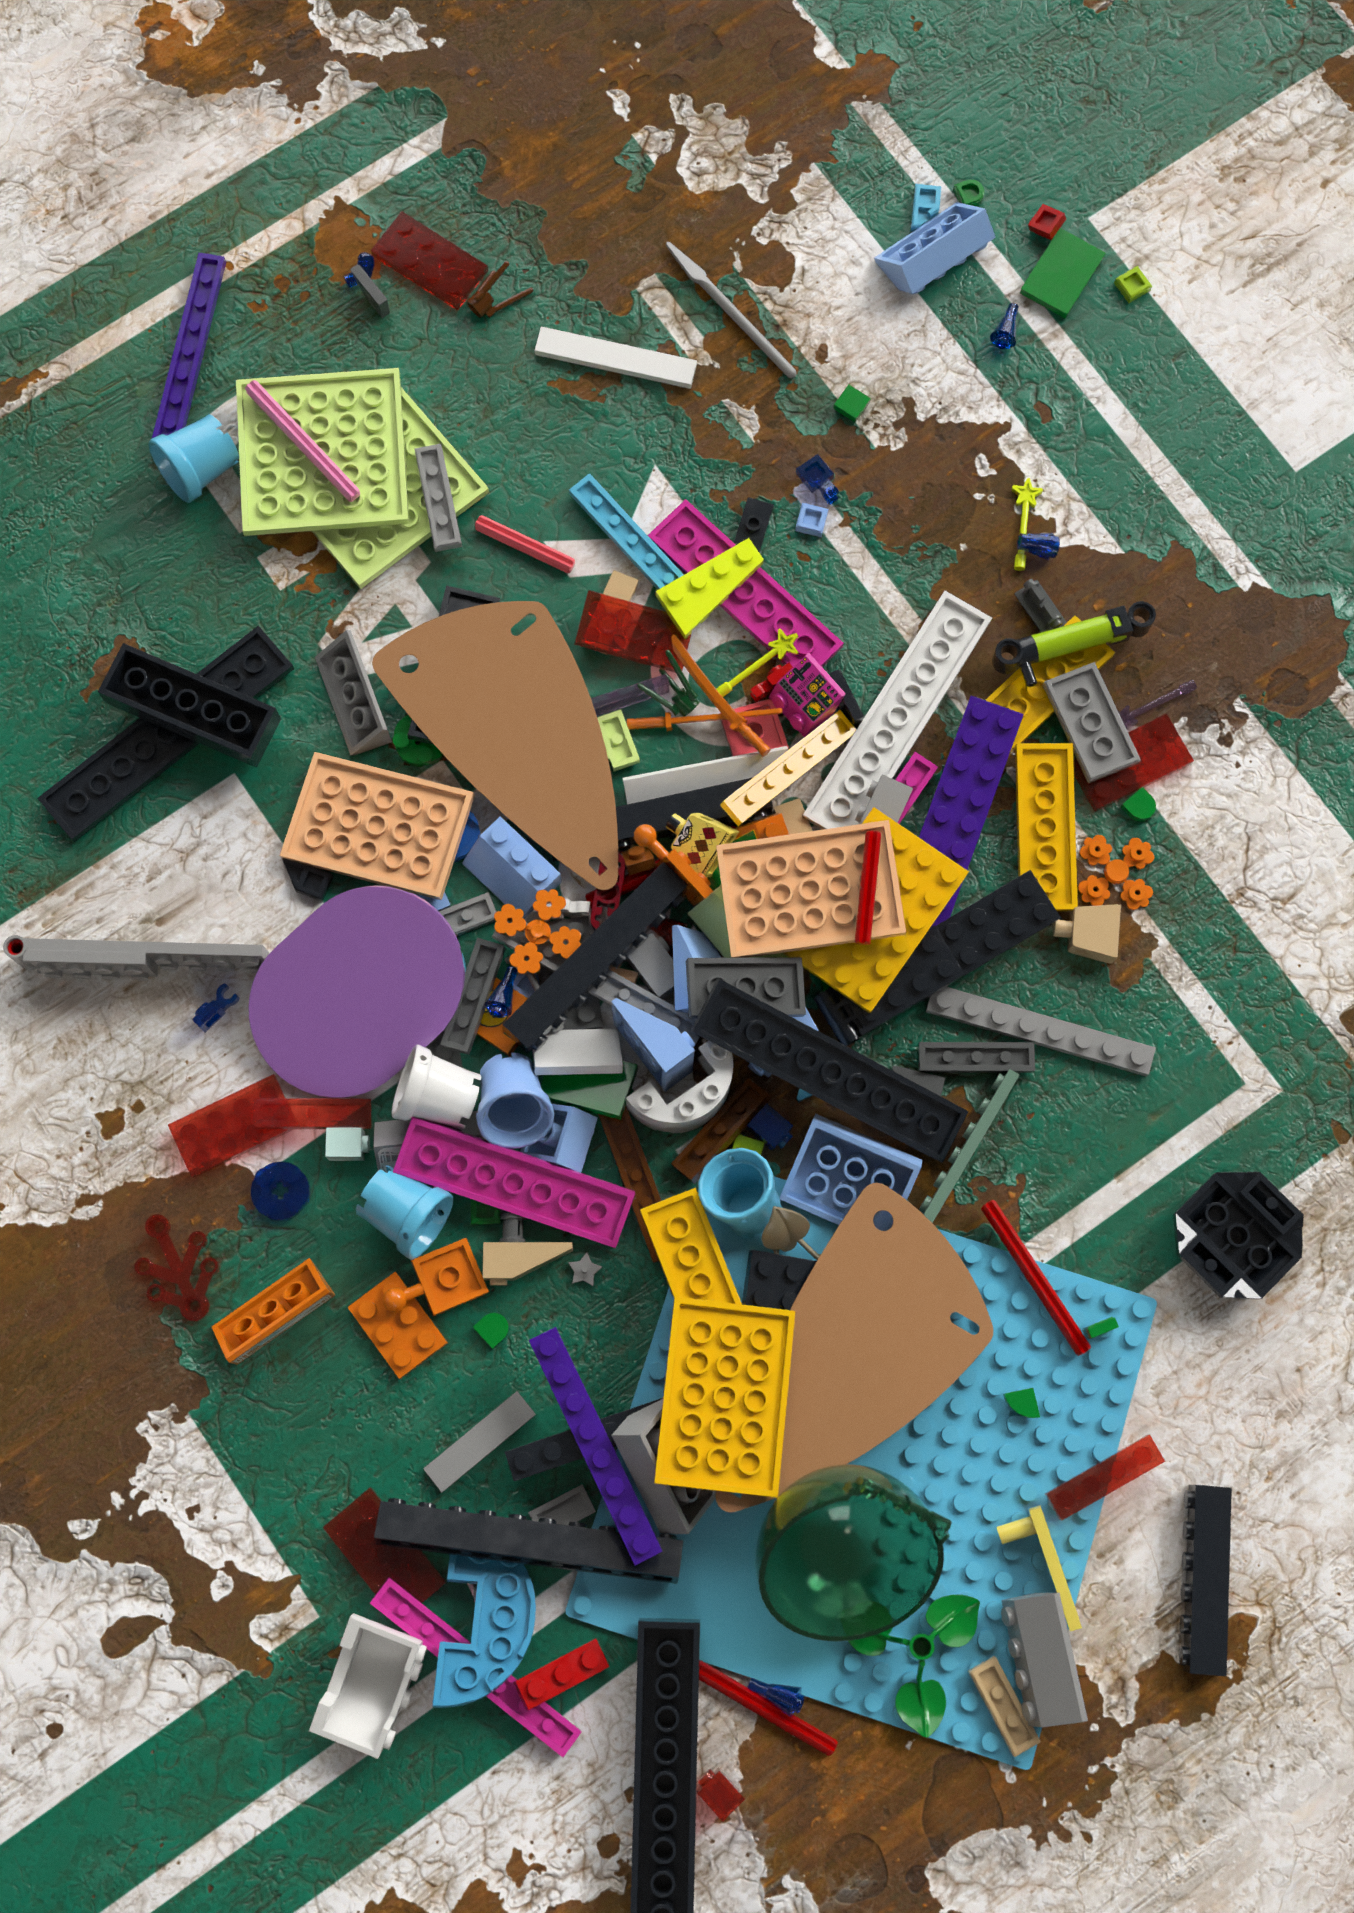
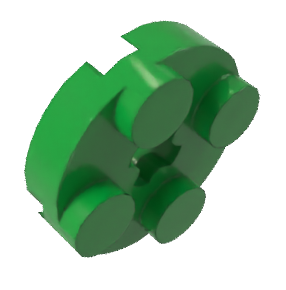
(410, 752)

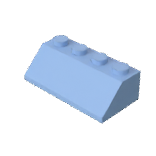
(936, 247)

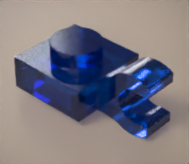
(816, 476)
(211, 1012)

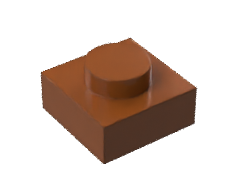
(638, 859)

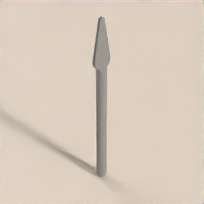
(698, 275)

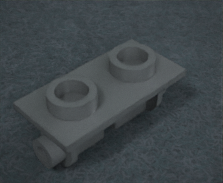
(1039, 606)

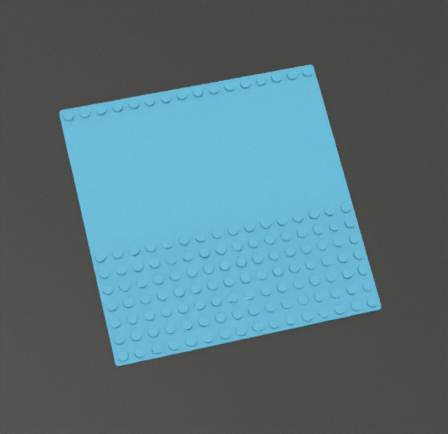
(960, 1457)

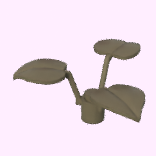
(785, 1230)

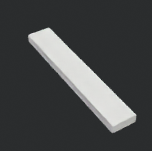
(615, 357)
(697, 775)

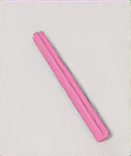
(302, 441)

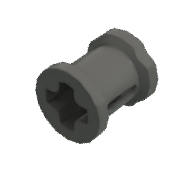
(512, 1228)

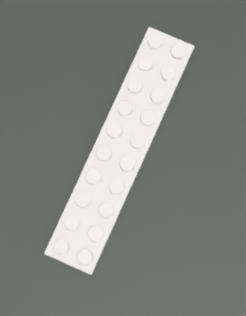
(899, 711)

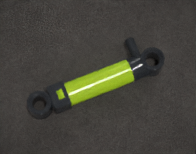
(1112, 627)

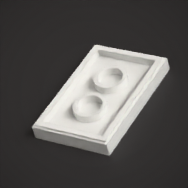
(579, 1053)

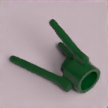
(684, 699)

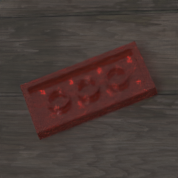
(429, 260)
(628, 630)
(1160, 754)
(224, 1128)
(354, 1535)

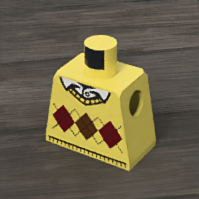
(698, 840)

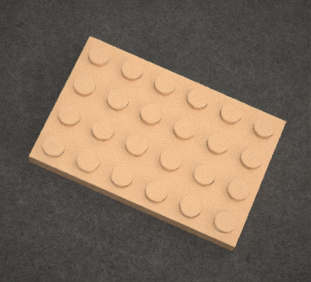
(377, 825)
(805, 890)

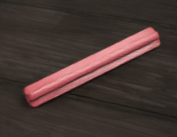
(525, 544)

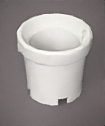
(434, 1090)

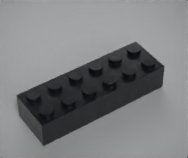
(189, 705)

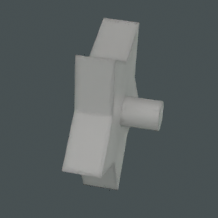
(584, 1270)

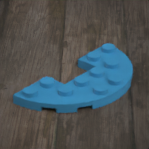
(499, 1632)

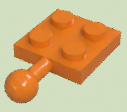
(698, 884)
(445, 1278)

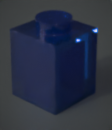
(770, 1128)

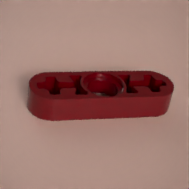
(597, 911)

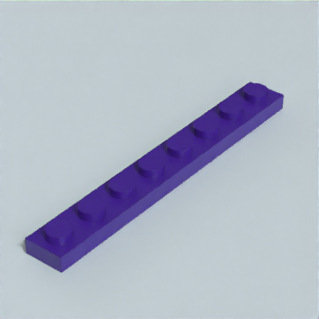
(190, 344)
(595, 1446)

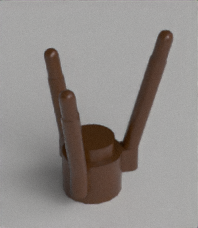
(481, 301)

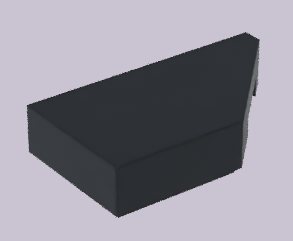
(308, 880)

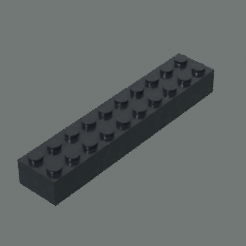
(665, 1766)

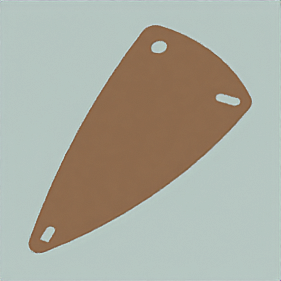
(514, 725)
(873, 1337)

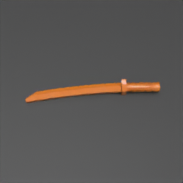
(668, 720)
(737, 722)

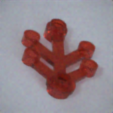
(179, 1272)

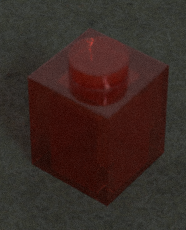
(719, 1793)

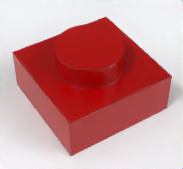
(1047, 221)

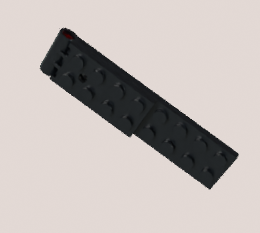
(948, 954)

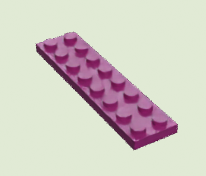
(759, 602)
(514, 1181)

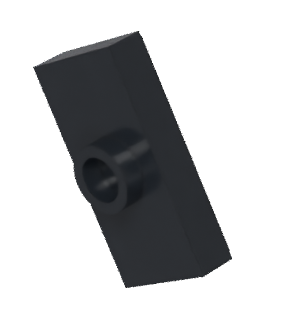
(754, 522)
(848, 704)

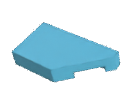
(925, 204)

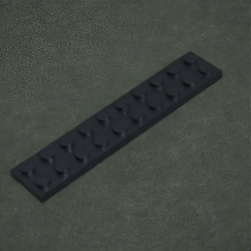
(147, 749)
(829, 1070)

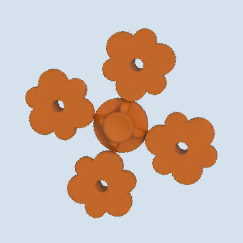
(1116, 872)
(537, 931)

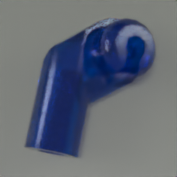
(367, 263)

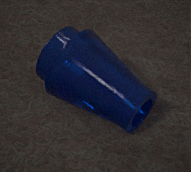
(1039, 544)

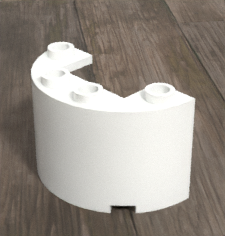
(694, 1106)
(368, 1686)

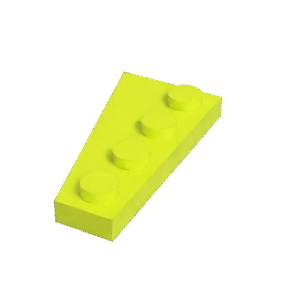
(701, 590)

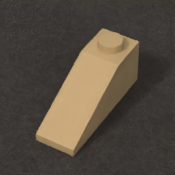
(515, 1259)

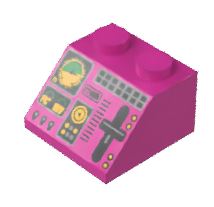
(807, 695)

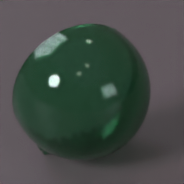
(848, 1553)

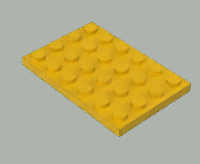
(925, 885)
(725, 1397)

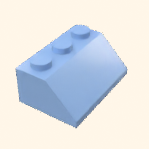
(510, 866)

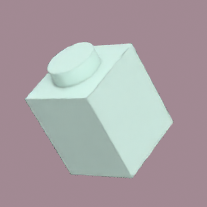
(346, 1144)

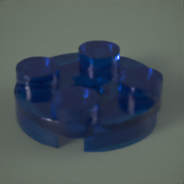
(292, 1202)

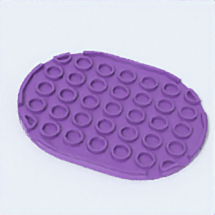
(356, 991)

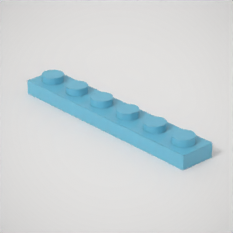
(624, 532)

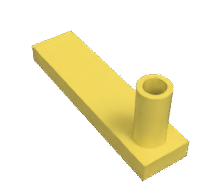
(1037, 1525)

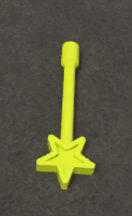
(1026, 497)
(781, 647)

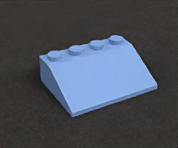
(656, 1043)
(837, 1167)

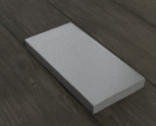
(1091, 722)

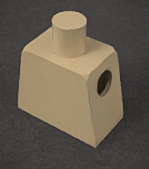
(1092, 932)

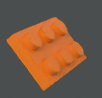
(402, 1336)

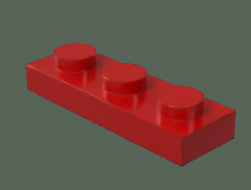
(561, 1674)

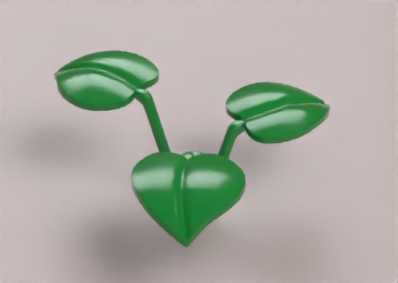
(924, 1703)

